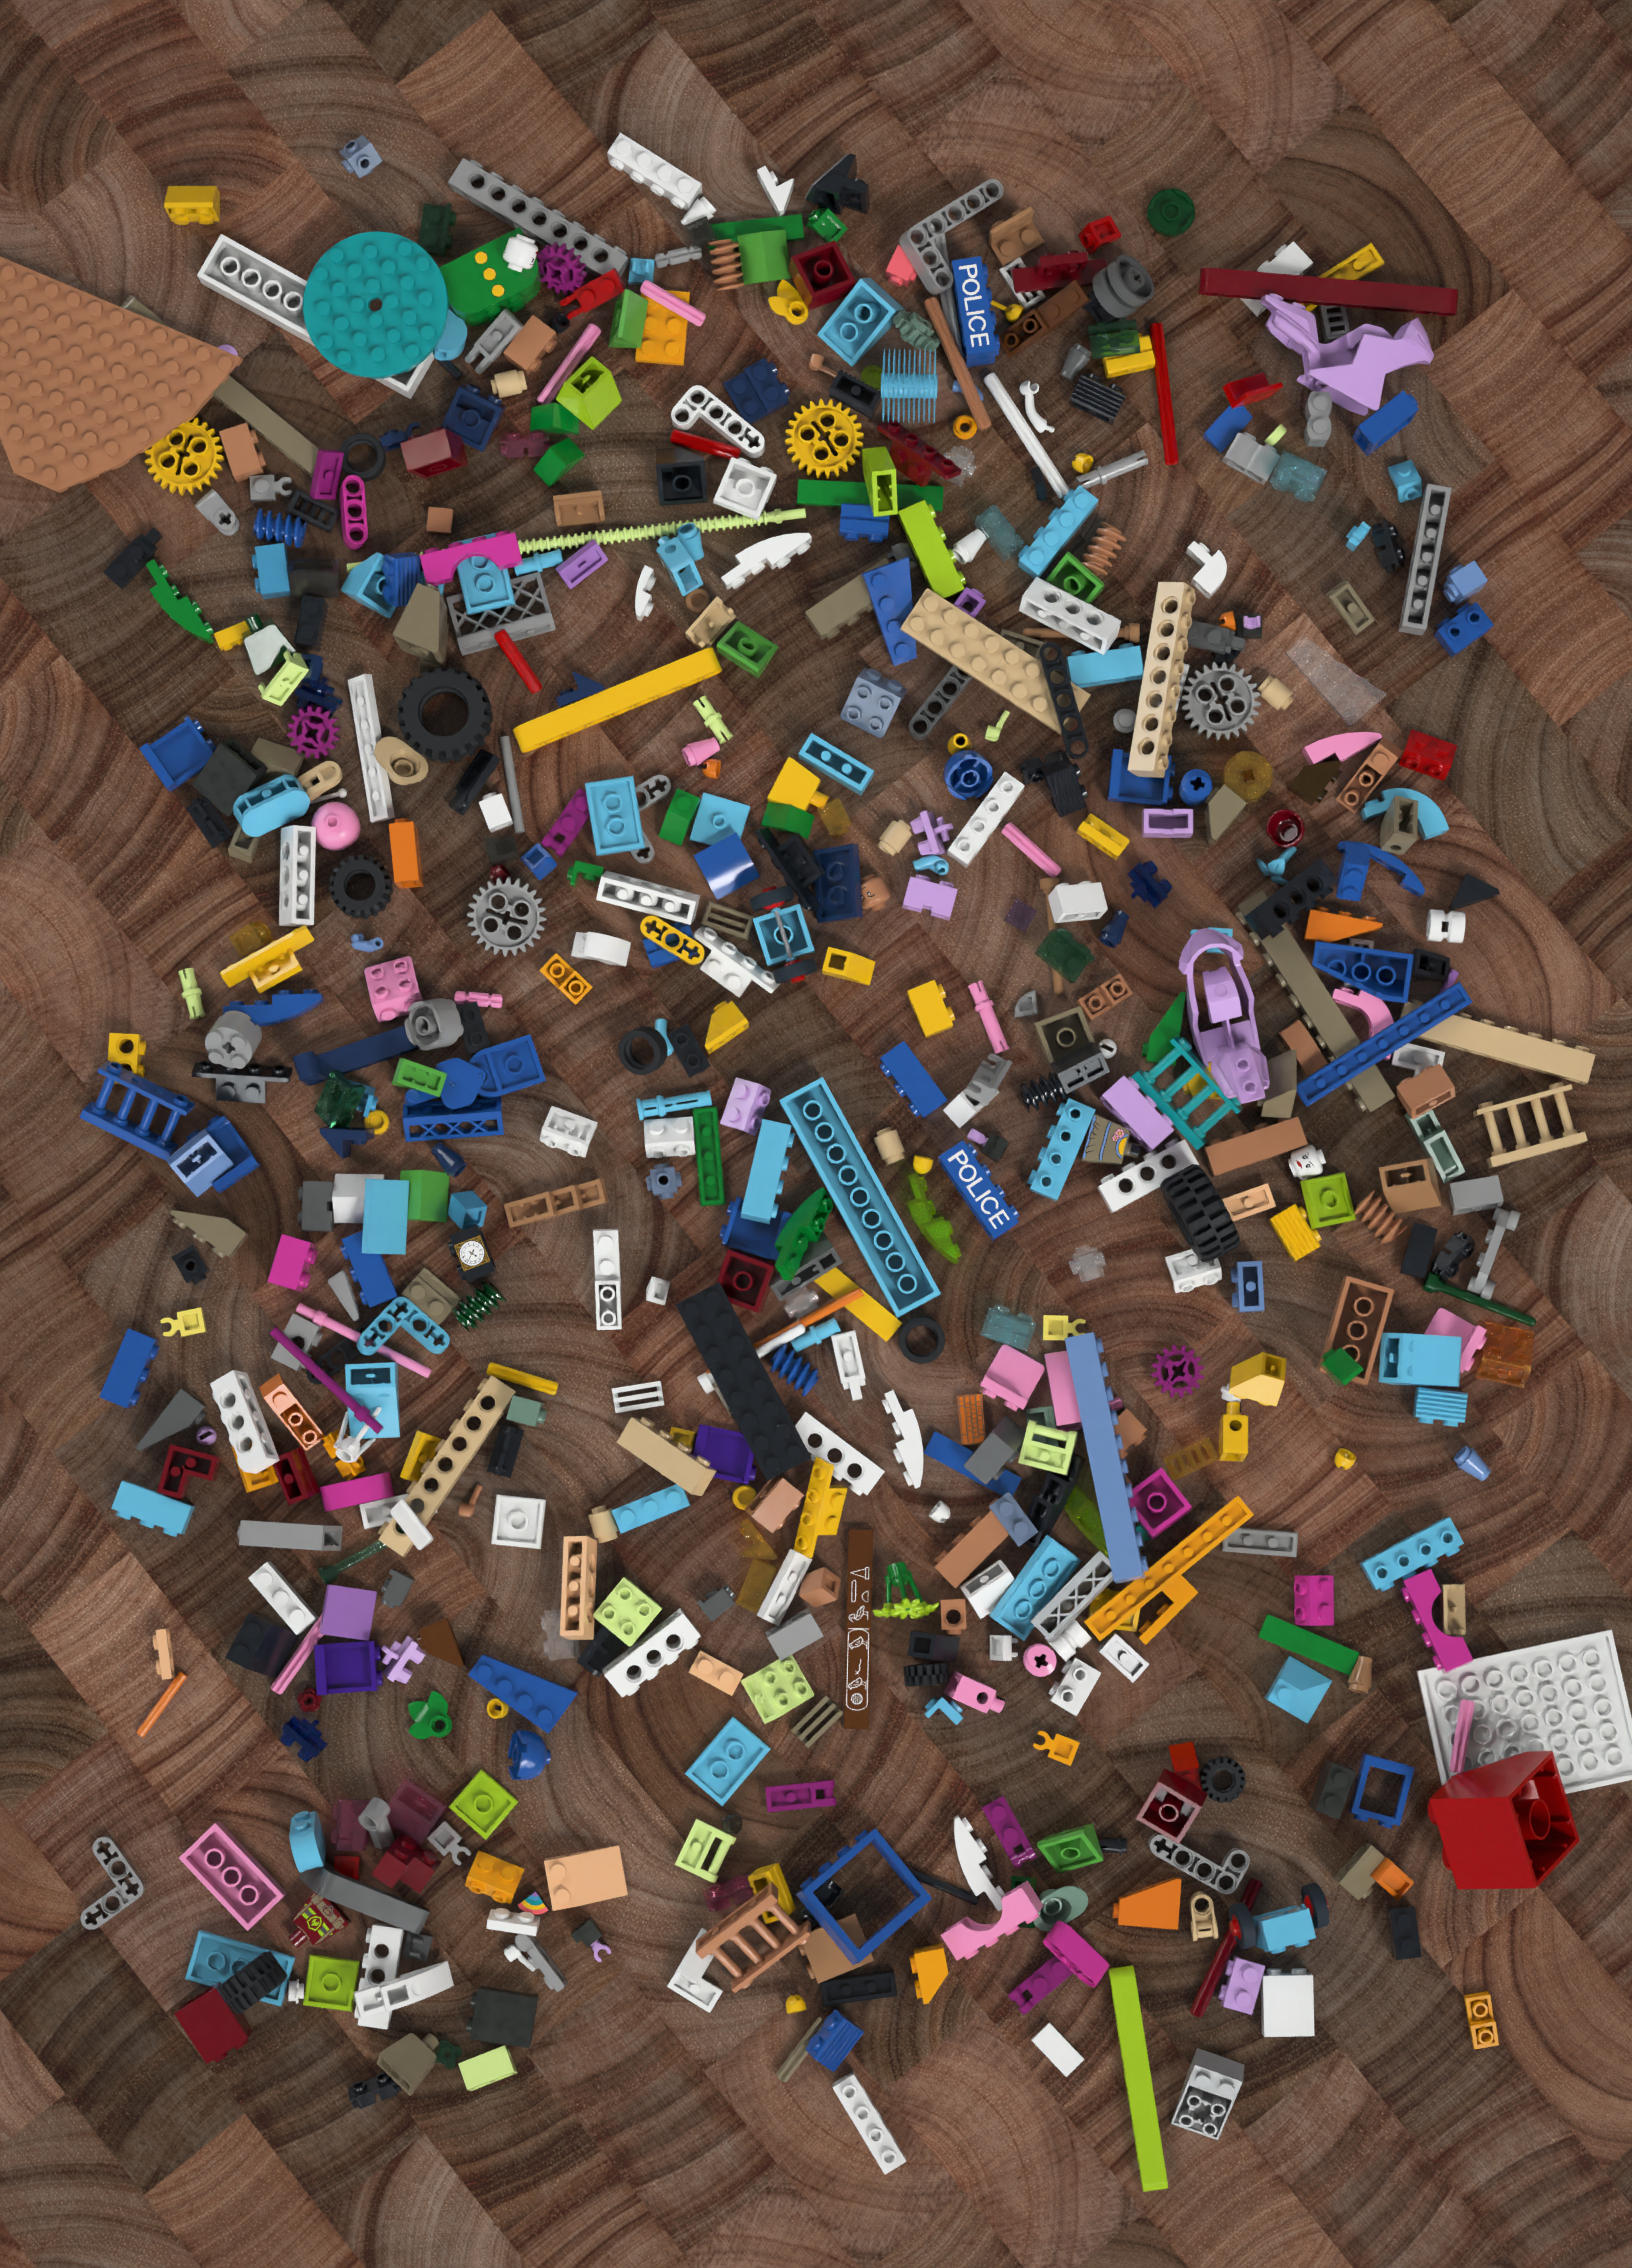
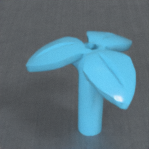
(1277, 866)

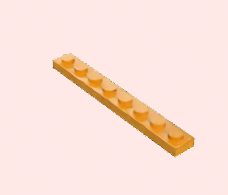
(1168, 1568)

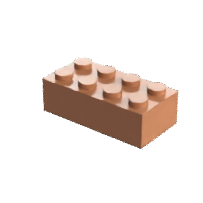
(1358, 1323)

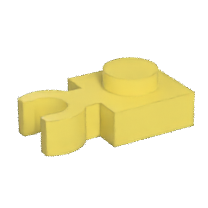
(188, 1322)
(1057, 1327)

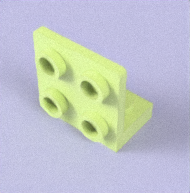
(627, 1611)
(777, 1688)

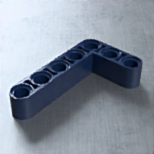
(352, 1057)

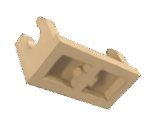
(710, 624)
(1452, 1609)

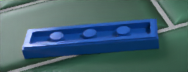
(955, 1457)

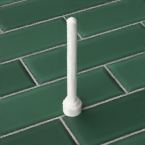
(706, 1380)

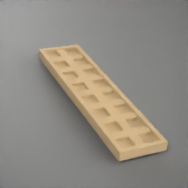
(988, 658)

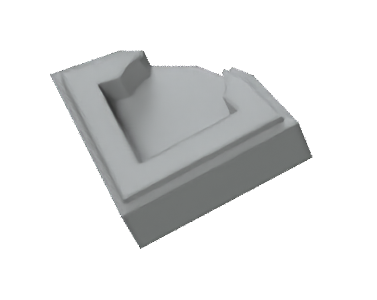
(1026, 1005)

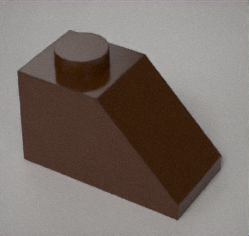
(441, 1642)

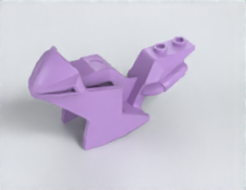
(1351, 365)
(1233, 1048)

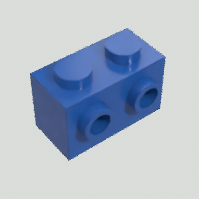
(1463, 629)

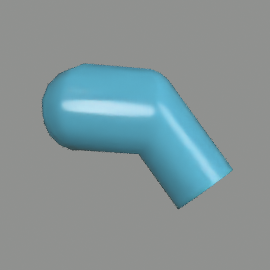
(933, 863)
(661, 1026)

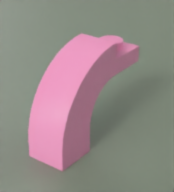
(1369, 1006)

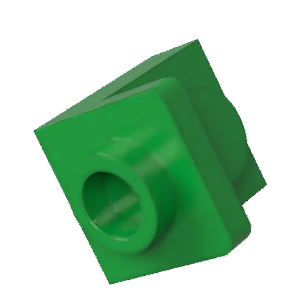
(826, 225)
(589, 871)

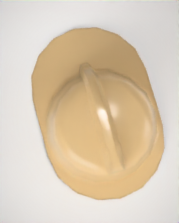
(400, 761)

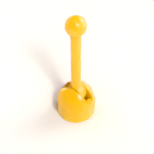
(1012, 313)

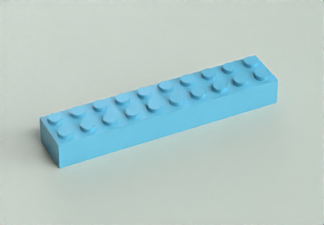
(859, 1197)

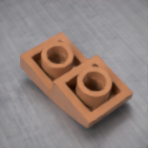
(1104, 997)
(1308, 1054)

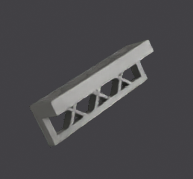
(1072, 1594)

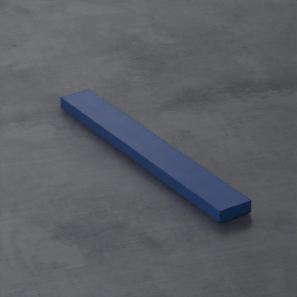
(1382, 1044)

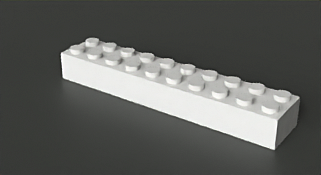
(276, 297)

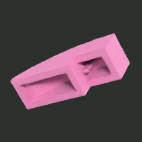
(1340, 746)
(1062, 1389)

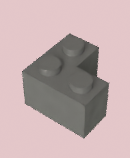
(998, 1447)

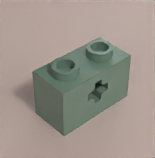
(526, 1411)

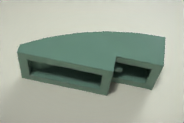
(1436, 1145)

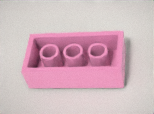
(233, 1875)

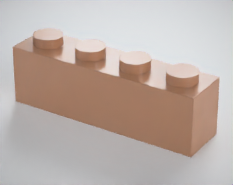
(1254, 1146)
(971, 1548)

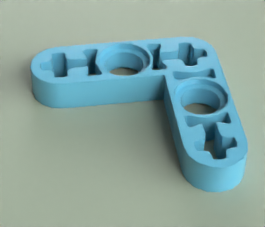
(404, 1320)

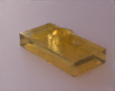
(756, 1585)

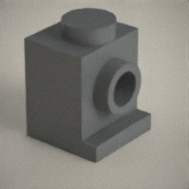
(396, 1589)
(717, 1602)

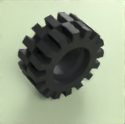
(926, 1674)
(1233, 1790)

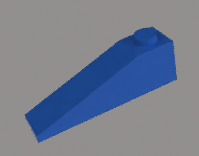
(1370, 970)

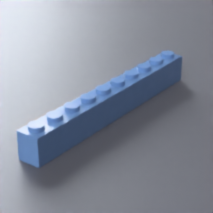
(1105, 1457)

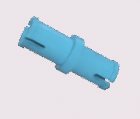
(539, 562)
(815, 1334)

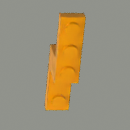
(1179, 1593)

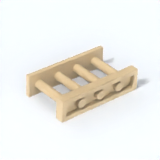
(1523, 1148)

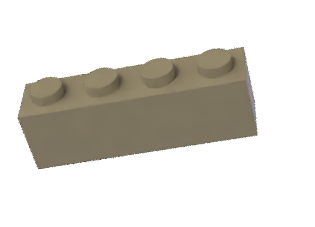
(841, 607)

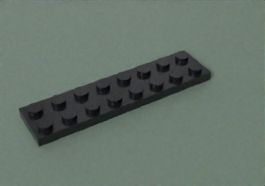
(743, 1381)

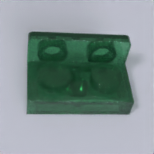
(436, 229)
(1064, 954)
(338, 1100)

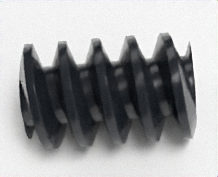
(1041, 1092)

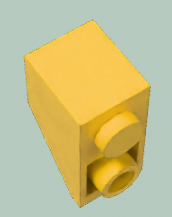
(848, 966)

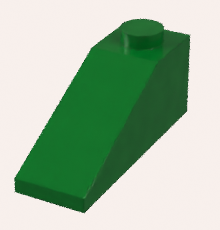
(1168, 1028)

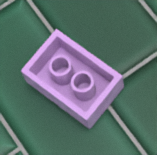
(1137, 1113)

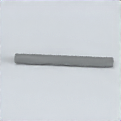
(512, 784)

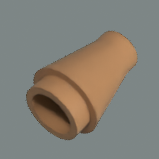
(1361, 1676)

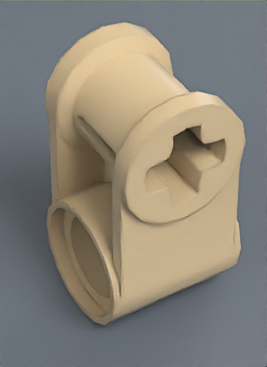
(1202, 1921)

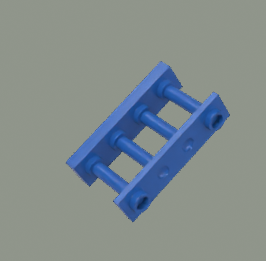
(127, 1130)

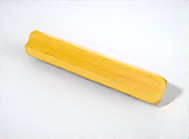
(522, 1378)

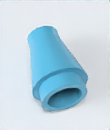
(690, 538)

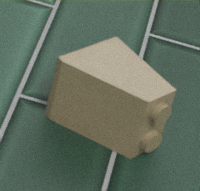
(424, 625)

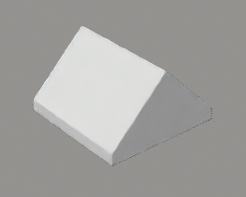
(349, 1196)

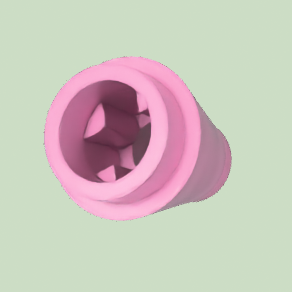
(699, 751)

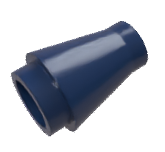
(1114, 929)
(450, 1161)

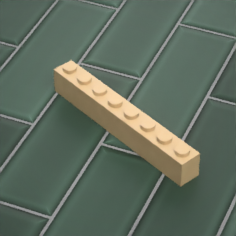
(1509, 1045)

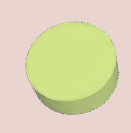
(1274, 437)

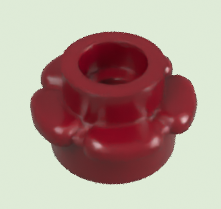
(499, 871)
(302, 1700)

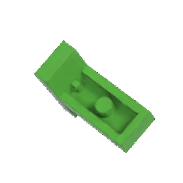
(418, 1077)

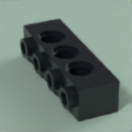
(1263, 918)

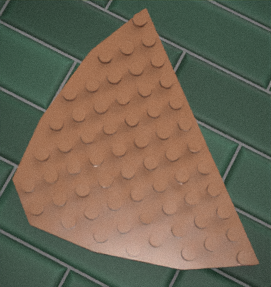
(91, 379)

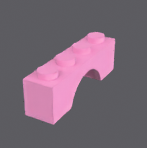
(967, 1935)

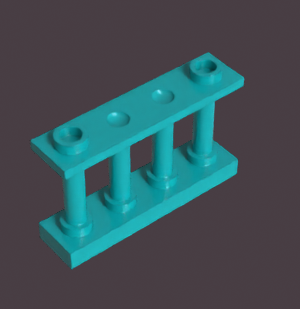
(1163, 1097)

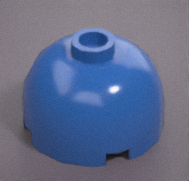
(967, 774)
(527, 1754)

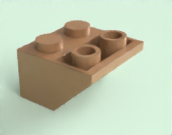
(1410, 1185)

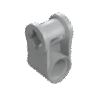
(216, 511)

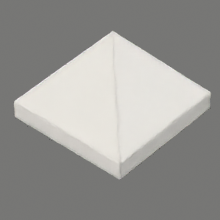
(657, 1290)

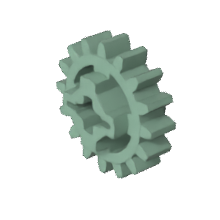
(916, 330)

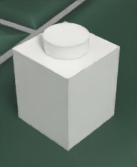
(495, 811)

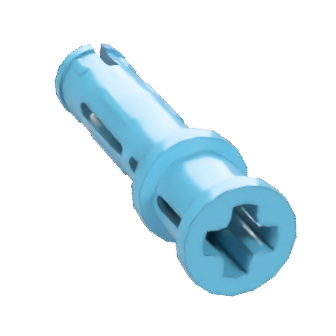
(659, 1103)

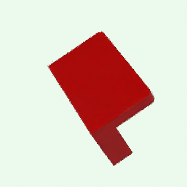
(1249, 390)

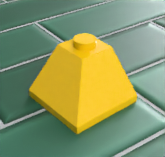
(724, 1025)

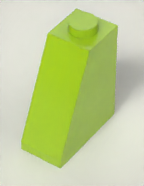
(880, 480)

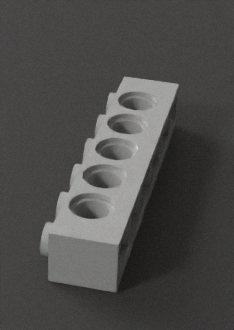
(1424, 559)

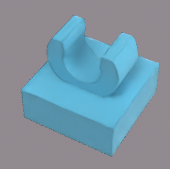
(641, 270)

